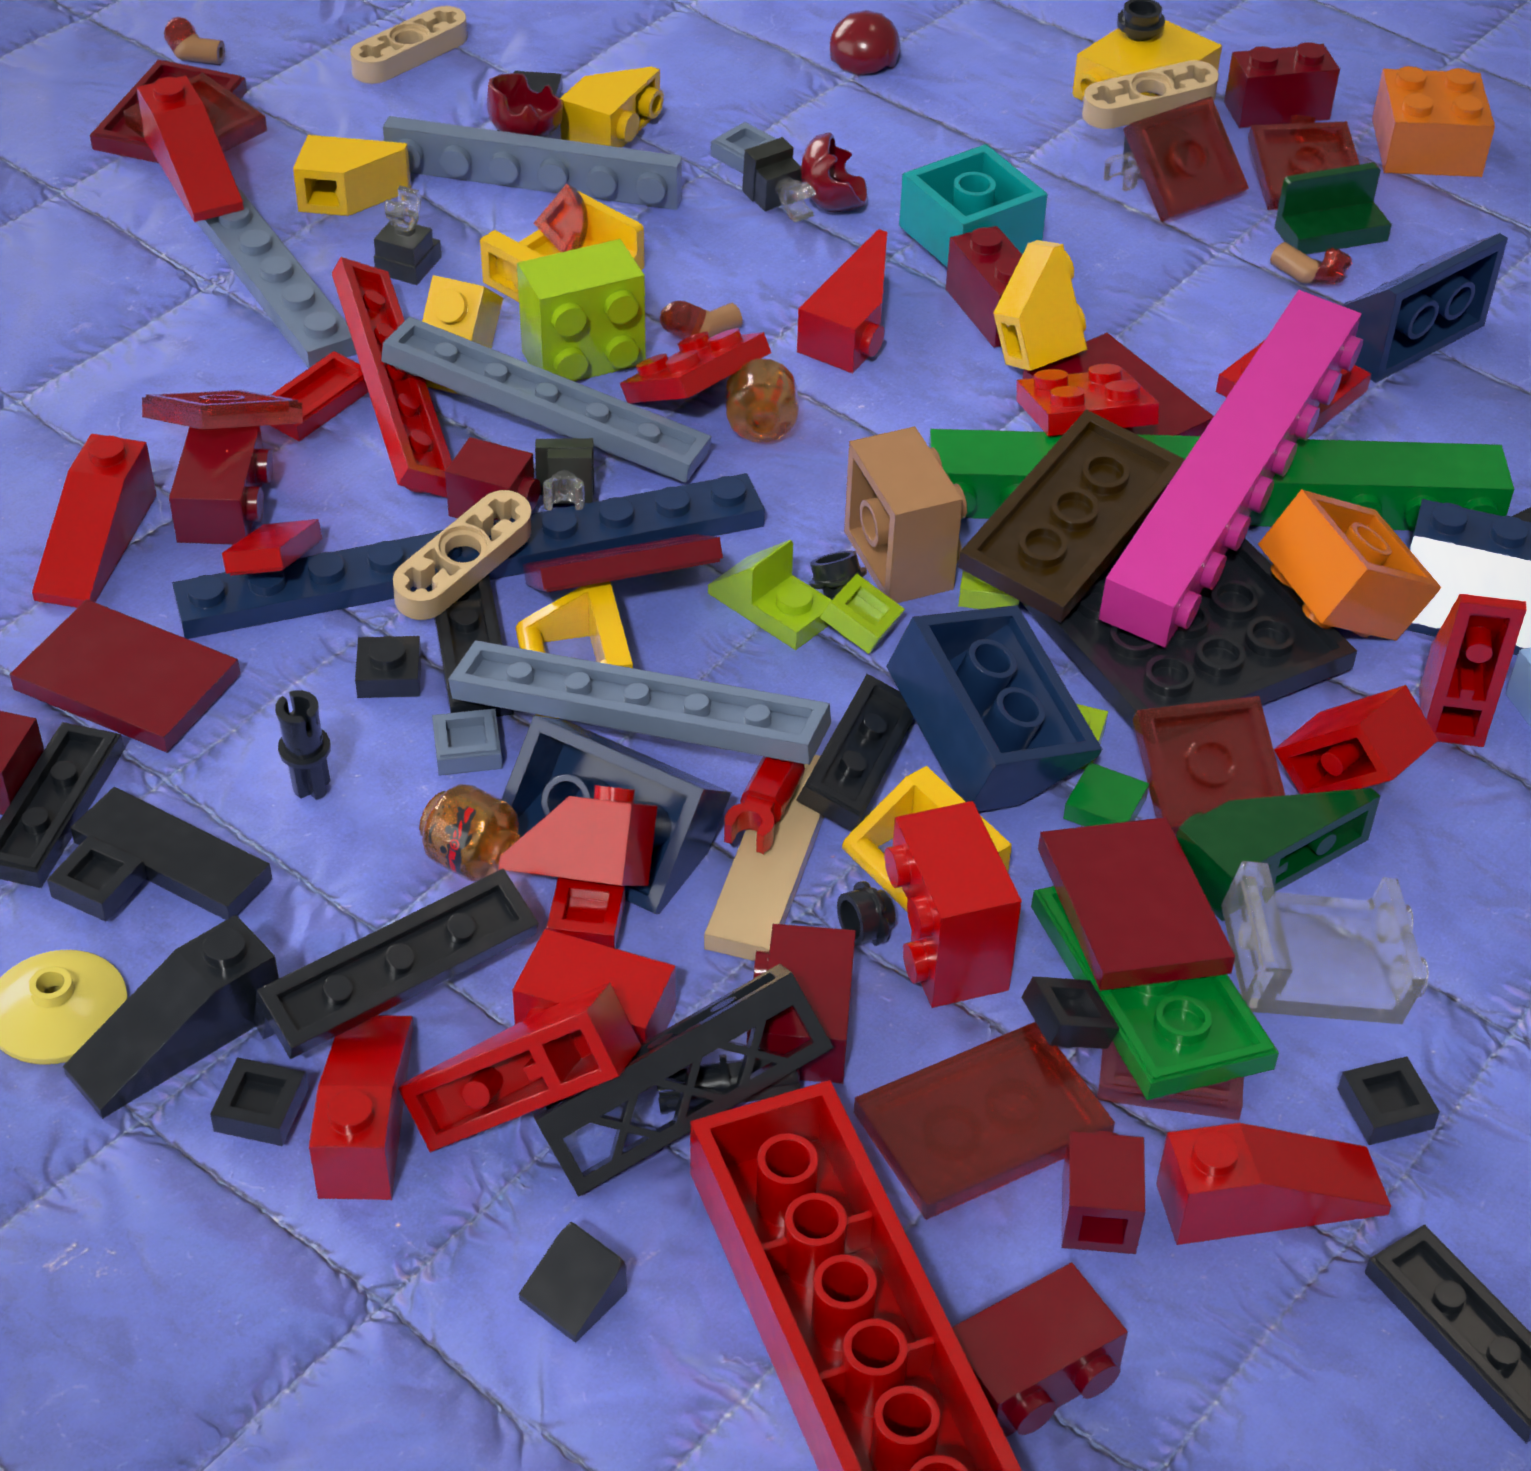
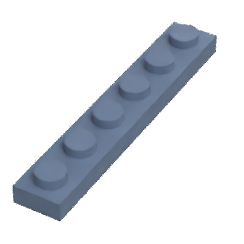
(539, 162)
(279, 284)
(546, 399)
(642, 701)

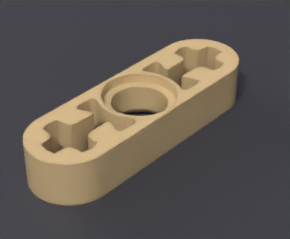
(408, 44)
(1119, 100)
(456, 577)

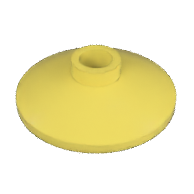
(56, 1004)

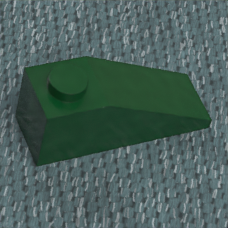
(1285, 831)

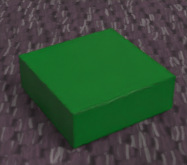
(1105, 797)

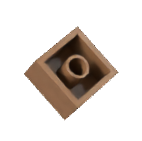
(903, 514)

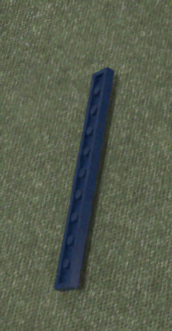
(366, 572)

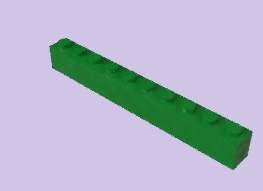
(1365, 473)

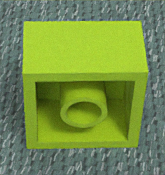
(583, 311)

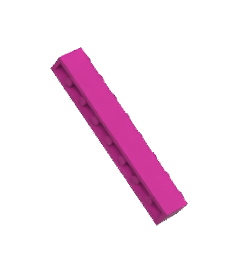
(1231, 470)

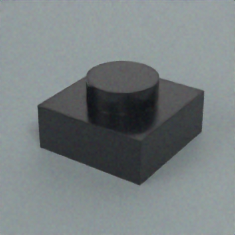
(388, 666)
(97, 878)
(1070, 1013)
(1388, 1100)
(259, 1101)

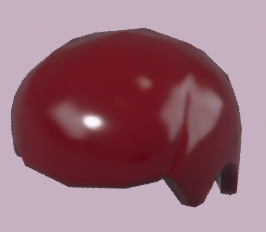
(864, 43)
(519, 109)
(826, 172)

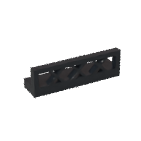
(393, 964)
(672, 1051)

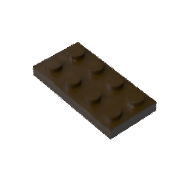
(1070, 515)

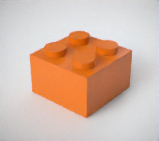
(1432, 122)
(1348, 567)

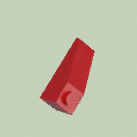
(188, 148)
(844, 314)
(95, 519)
(1469, 667)
(523, 1068)
(361, 1110)
(1262, 1181)

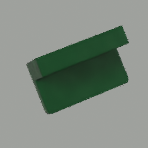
(1331, 209)

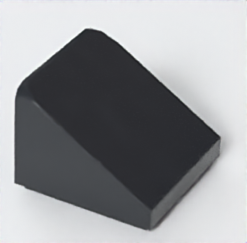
(575, 1282)

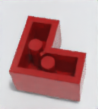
(957, 904)

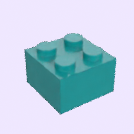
(969, 194)

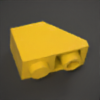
(611, 106)
(348, 174)
(1039, 309)
(462, 310)

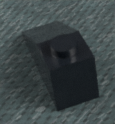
(175, 1017)

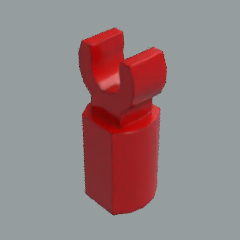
(764, 801)

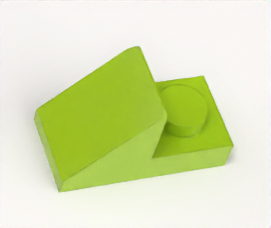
(772, 597)

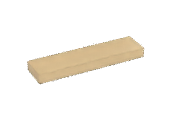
(763, 885)

